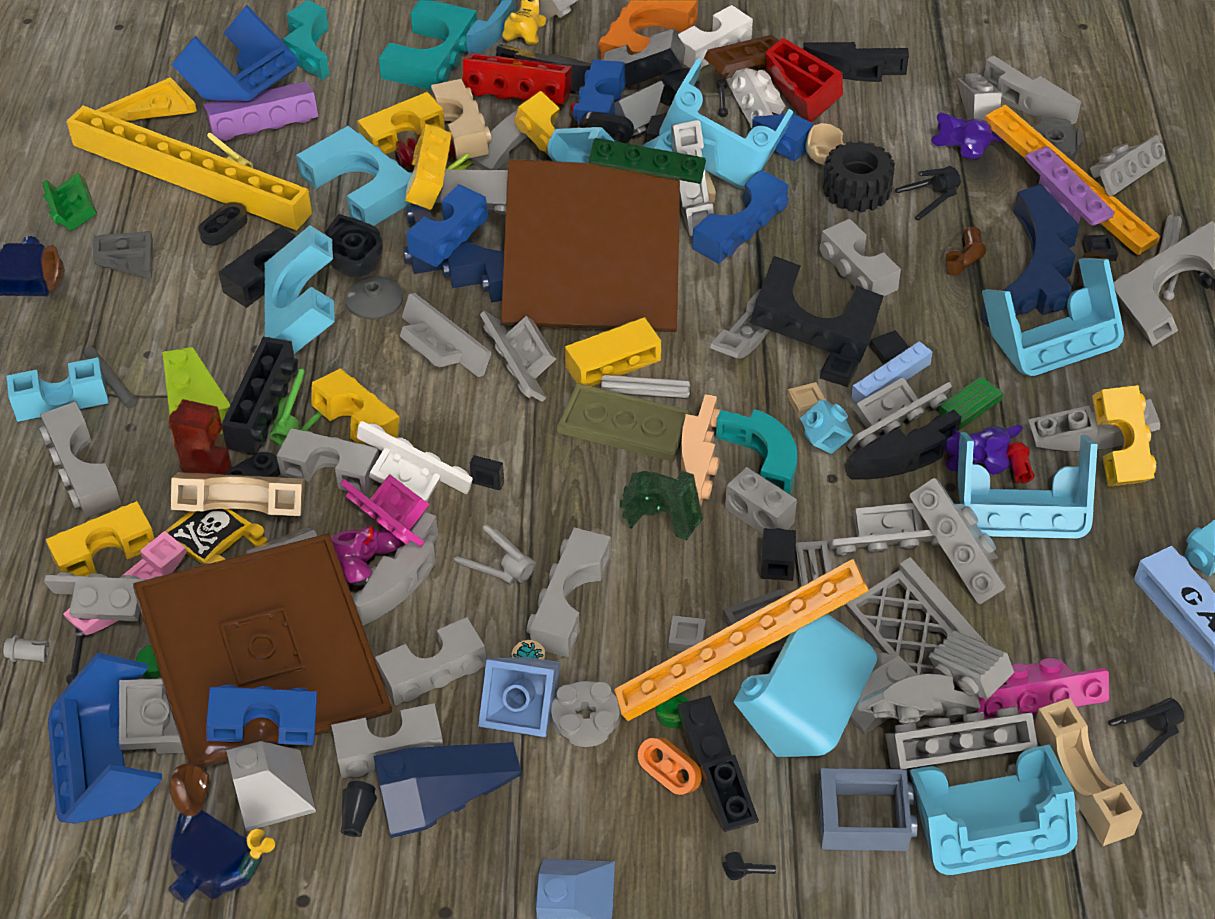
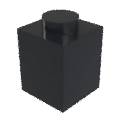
(778, 554)

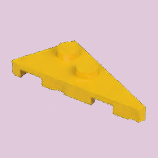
(157, 100)

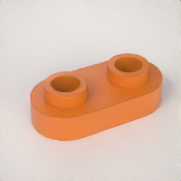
(671, 767)

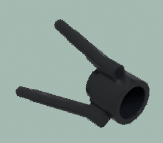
(944, 181)
(1160, 716)

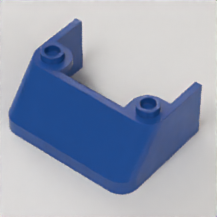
(261, 59)
(85, 745)

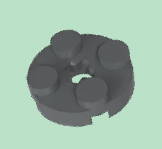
(1068, 139)

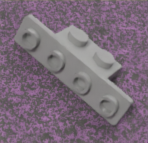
(1128, 164)
(441, 338)
(524, 350)
(891, 406)
(883, 527)
(960, 539)
(98, 595)

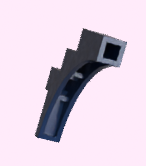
(1051, 236)
(467, 263)

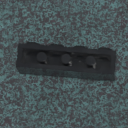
(259, 395)

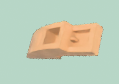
(698, 446)

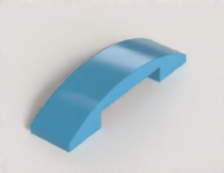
(485, 34)

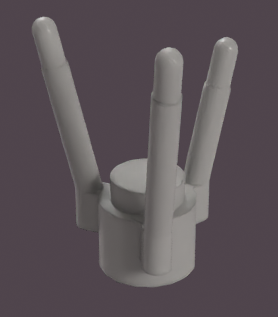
(515, 563)

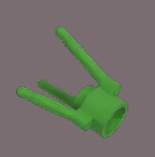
(284, 420)

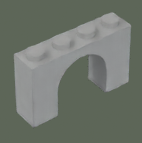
(1140, 288)

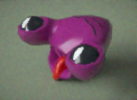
(358, 546)

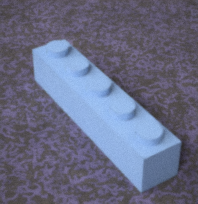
(902, 366)

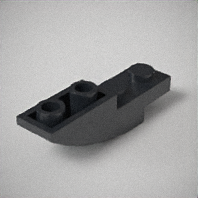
(860, 63)
(578, 67)
(899, 454)
(720, 770)

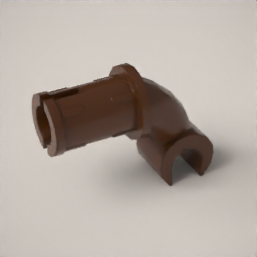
(973, 250)

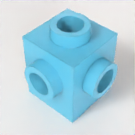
(826, 426)

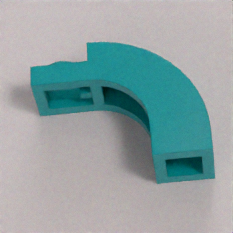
(768, 439)

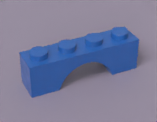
(722, 234)

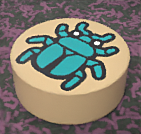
(530, 649)

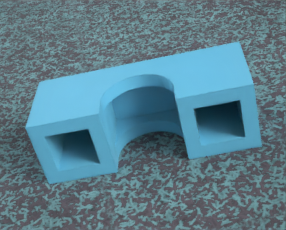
(33, 396)

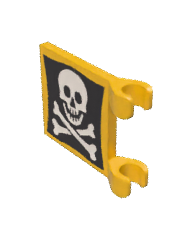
(212, 532)

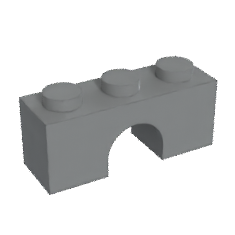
(845, 249)
(307, 452)
(410, 676)
(357, 745)

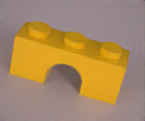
(409, 115)
(537, 119)
(430, 165)
(343, 396)
(1125, 410)
(122, 528)

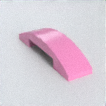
(159, 559)

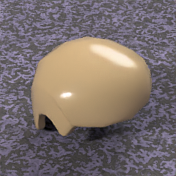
(822, 140)

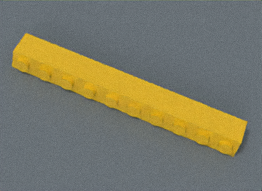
(190, 167)

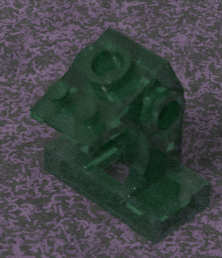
(655, 492)

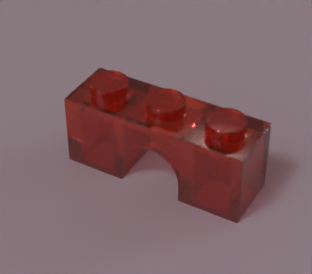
(194, 432)

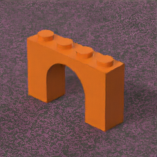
(647, 13)

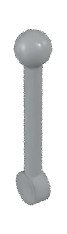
(1169, 294)

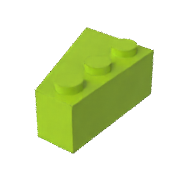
(190, 380)

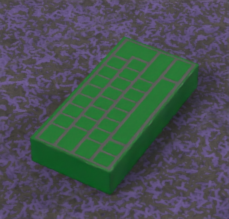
(972, 400)

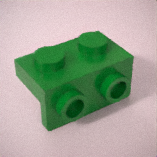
(69, 202)

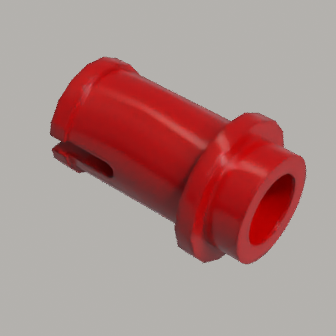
(1020, 463)

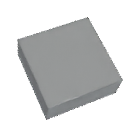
(685, 633)

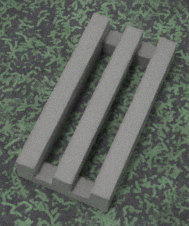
(810, 547)

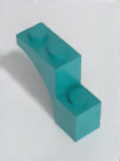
(305, 28)

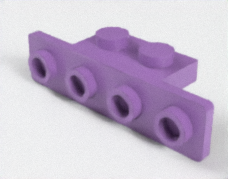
(1068, 188)

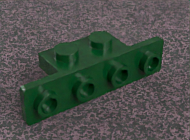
(647, 160)

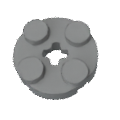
(585, 695)

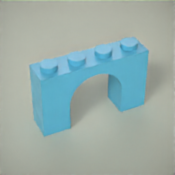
(351, 152)
(285, 275)

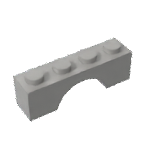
(90, 483)
(581, 561)

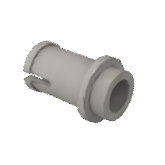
(26, 649)

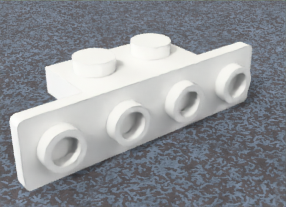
(755, 93)
(409, 465)

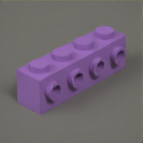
(268, 110)

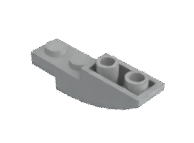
(1031, 96)
(1064, 429)
(398, 577)
(918, 697)

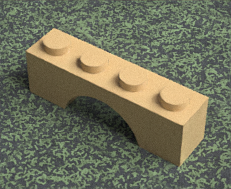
(467, 124)
(220, 491)
(1105, 805)

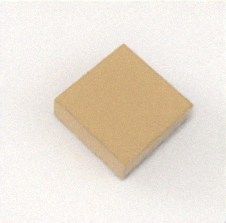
(804, 397)

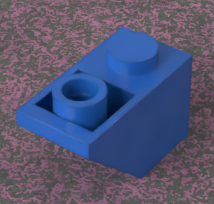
(794, 139)

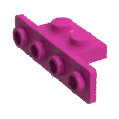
(396, 506)
(1045, 684)

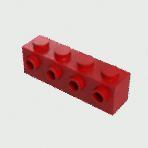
(516, 78)

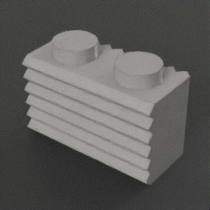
(972, 664)

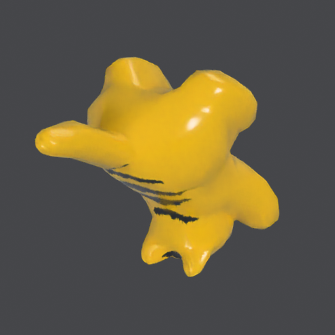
(524, 23)

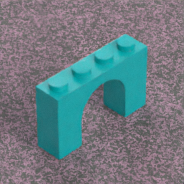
(431, 65)

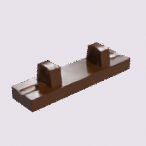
(740, 55)

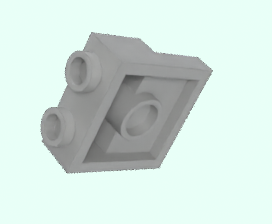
(146, 717)

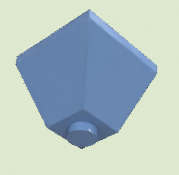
(519, 694)
(575, 889)

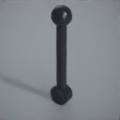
(722, 85)
(76, 656)

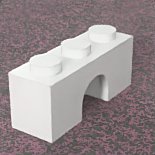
(728, 28)

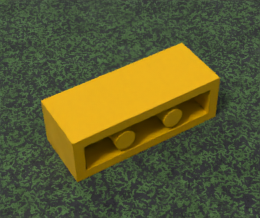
(613, 352)

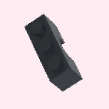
(660, 57)
(244, 277)

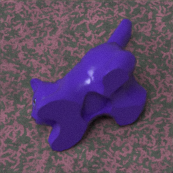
(970, 135)
(988, 448)

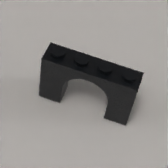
(781, 313)

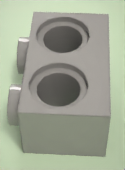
(759, 502)

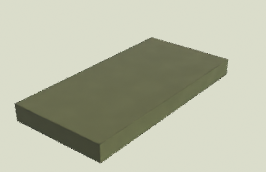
(623, 422)

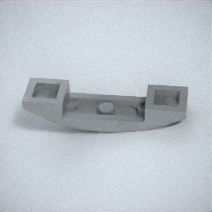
(504, 138)
(694, 197)
(743, 336)

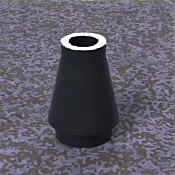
(356, 807)

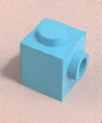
(1201, 549)

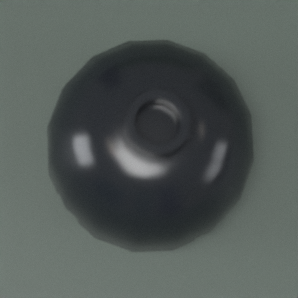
(356, 249)

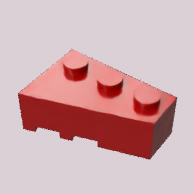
(803, 79)

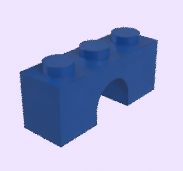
(602, 85)
(436, 240)
(235, 707)

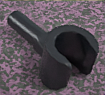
(737, 869)

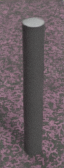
(111, 379)

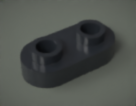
(616, 126)
(222, 223)
(261, 464)

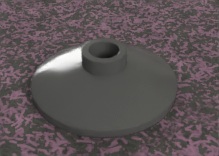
(374, 297)

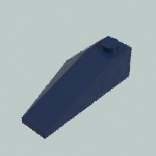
(432, 781)

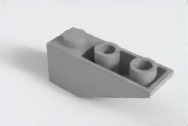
(978, 96)

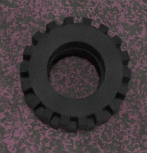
(858, 176)

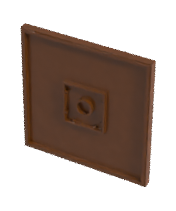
(590, 246)
(258, 622)

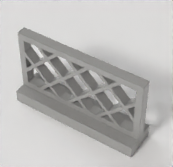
(926, 597)

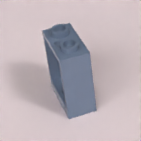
(865, 782)

